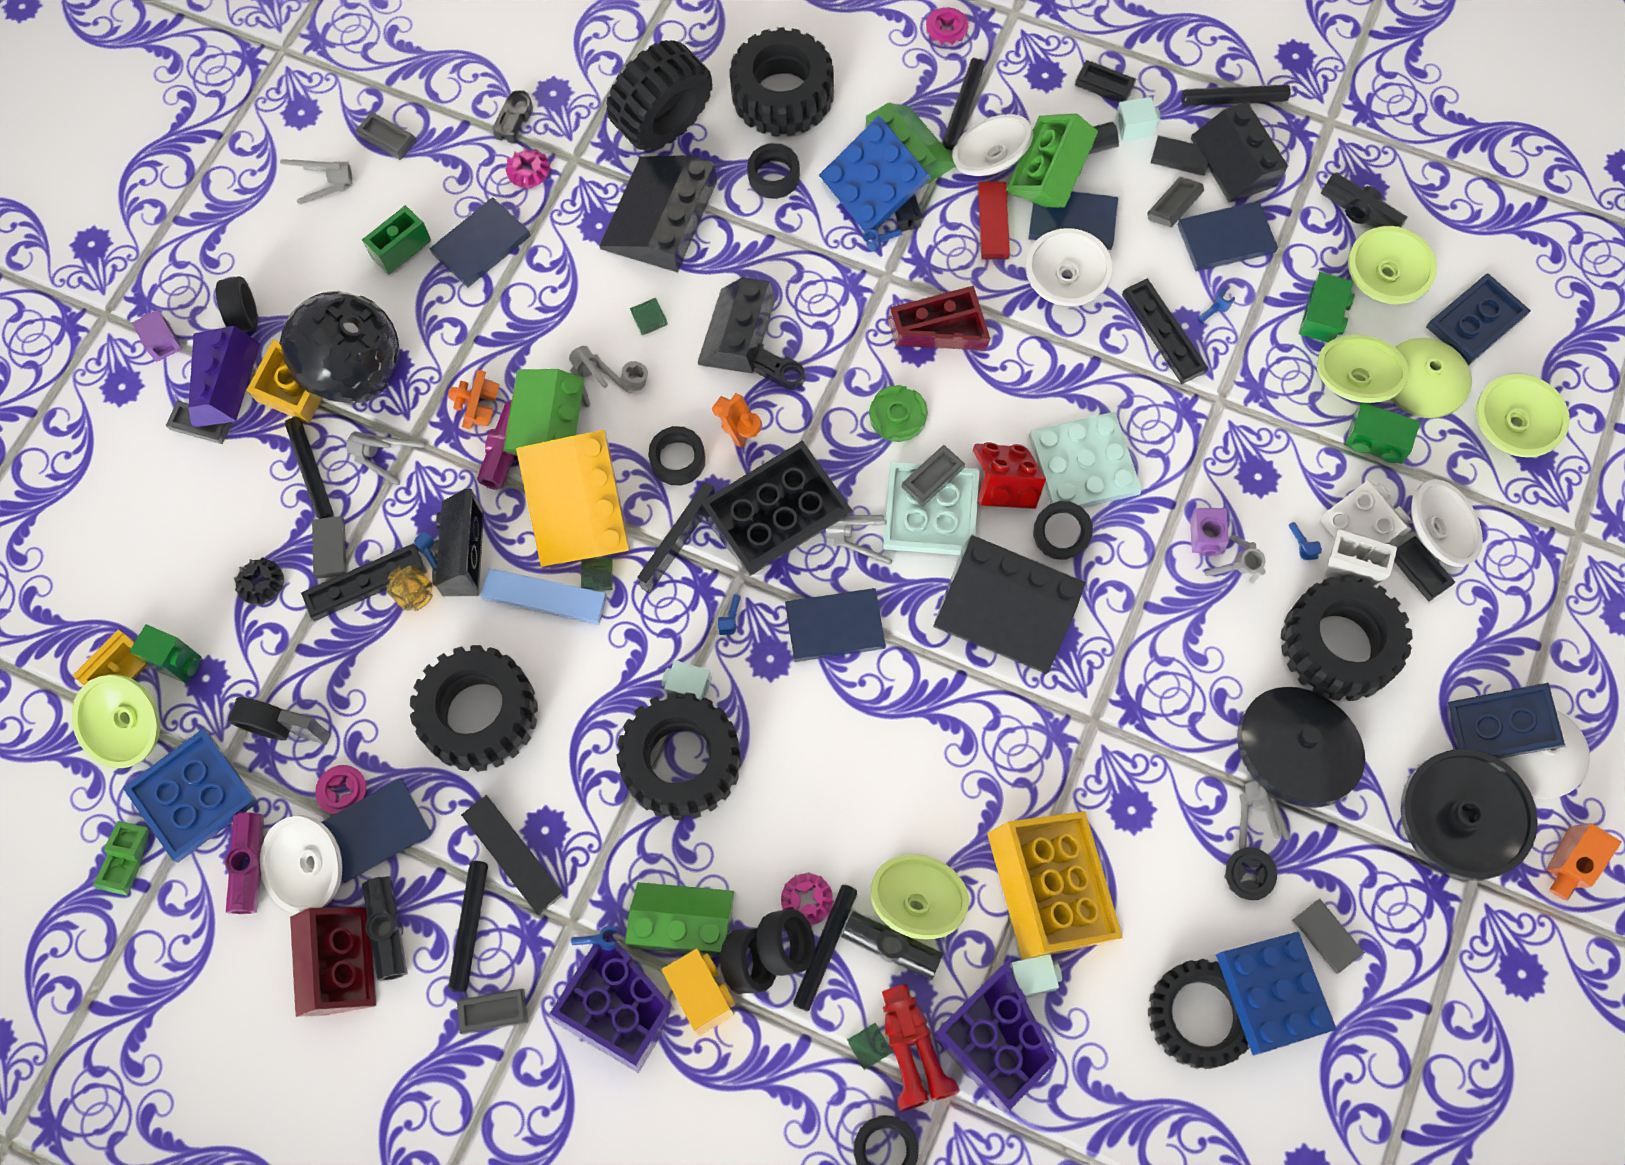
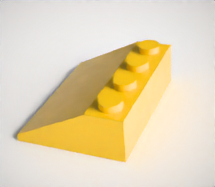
(573, 498)
(1053, 884)

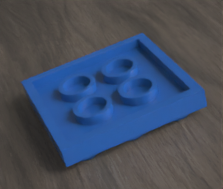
(874, 175)
(190, 795)
(1275, 992)

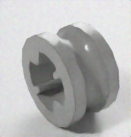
(638, 382)

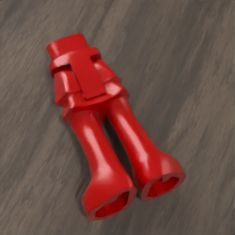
(906, 1027)

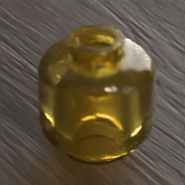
(409, 588)

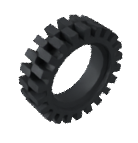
(1166, 1030)

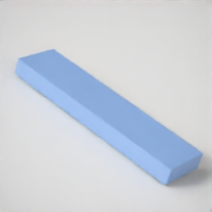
(544, 596)

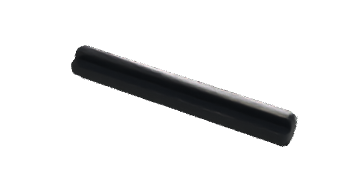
(1235, 95)
(963, 103)
(308, 468)
(468, 926)
(825, 948)

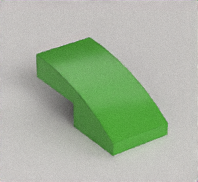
(123, 859)

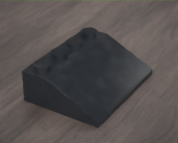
(661, 210)
(775, 508)
(1009, 604)

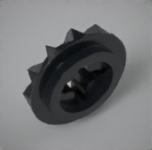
(265, 590)
(1265, 875)

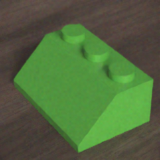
(916, 138)
(1053, 160)
(543, 407)
(679, 918)

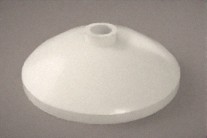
(992, 145)
(1072, 255)
(1446, 523)
(1557, 771)
(300, 864)

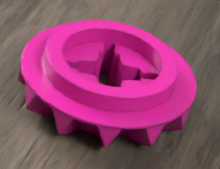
(947, 16)
(522, 176)
(335, 778)
(804, 883)

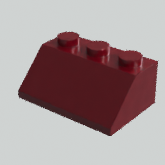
(331, 961)

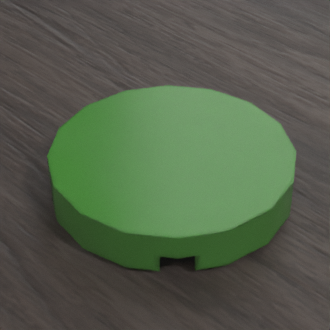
(898, 413)

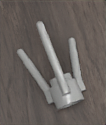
(336, 172)
(587, 364)
(366, 446)
(844, 529)
(1246, 561)
(1260, 801)

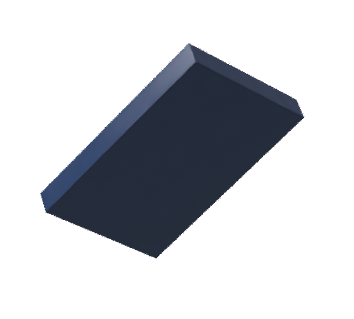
(1083, 211)
(1227, 236)
(480, 242)
(1478, 318)
(835, 625)
(1508, 722)
(377, 828)

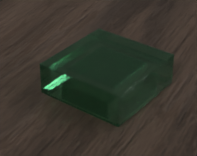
(648, 316)
(597, 574)
(869, 1046)

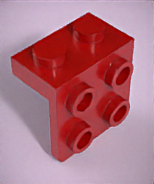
(1010, 476)

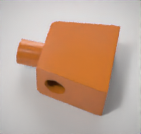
(1581, 858)

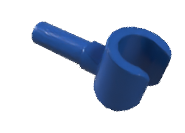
(872, 234)
(1220, 304)
(424, 543)
(1307, 549)
(727, 625)
(597, 939)

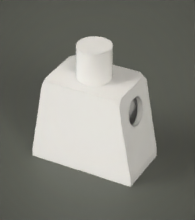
(1360, 558)

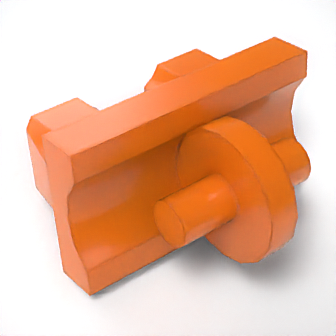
(481, 388)
(737, 419)

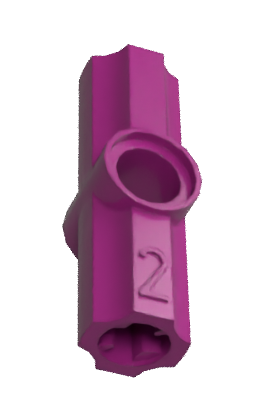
(496, 461)
(244, 884)

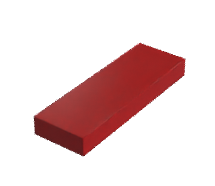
(993, 220)

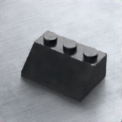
(1240, 153)
(738, 325)
(459, 545)

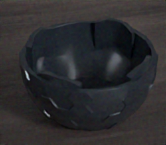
(333, 360)

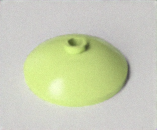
(1399, 255)
(1362, 368)
(1431, 391)
(1530, 404)
(103, 721)
(919, 884)

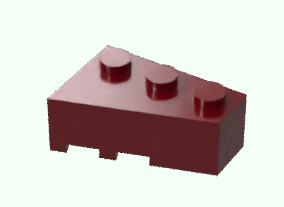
(941, 321)

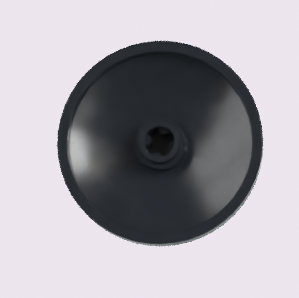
(1301, 747)
(1469, 815)

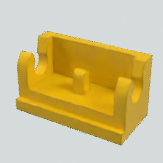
(111, 658)

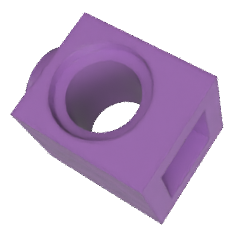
(157, 335)
(1209, 519)

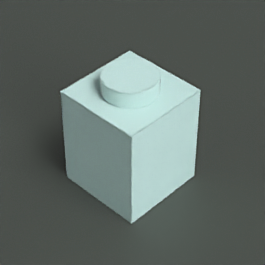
(1137, 118)
(686, 678)
(1037, 975)

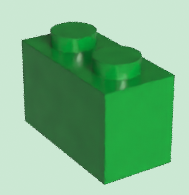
(396, 239)
(1326, 308)
(1382, 433)
(166, 654)

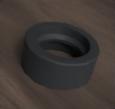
(778, 153)
(236, 303)
(681, 435)
(1062, 507)
(258, 718)
(771, 947)
(734, 963)
(889, 1122)

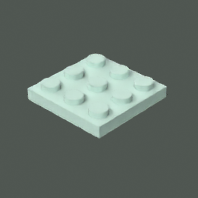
(1085, 461)
(939, 525)

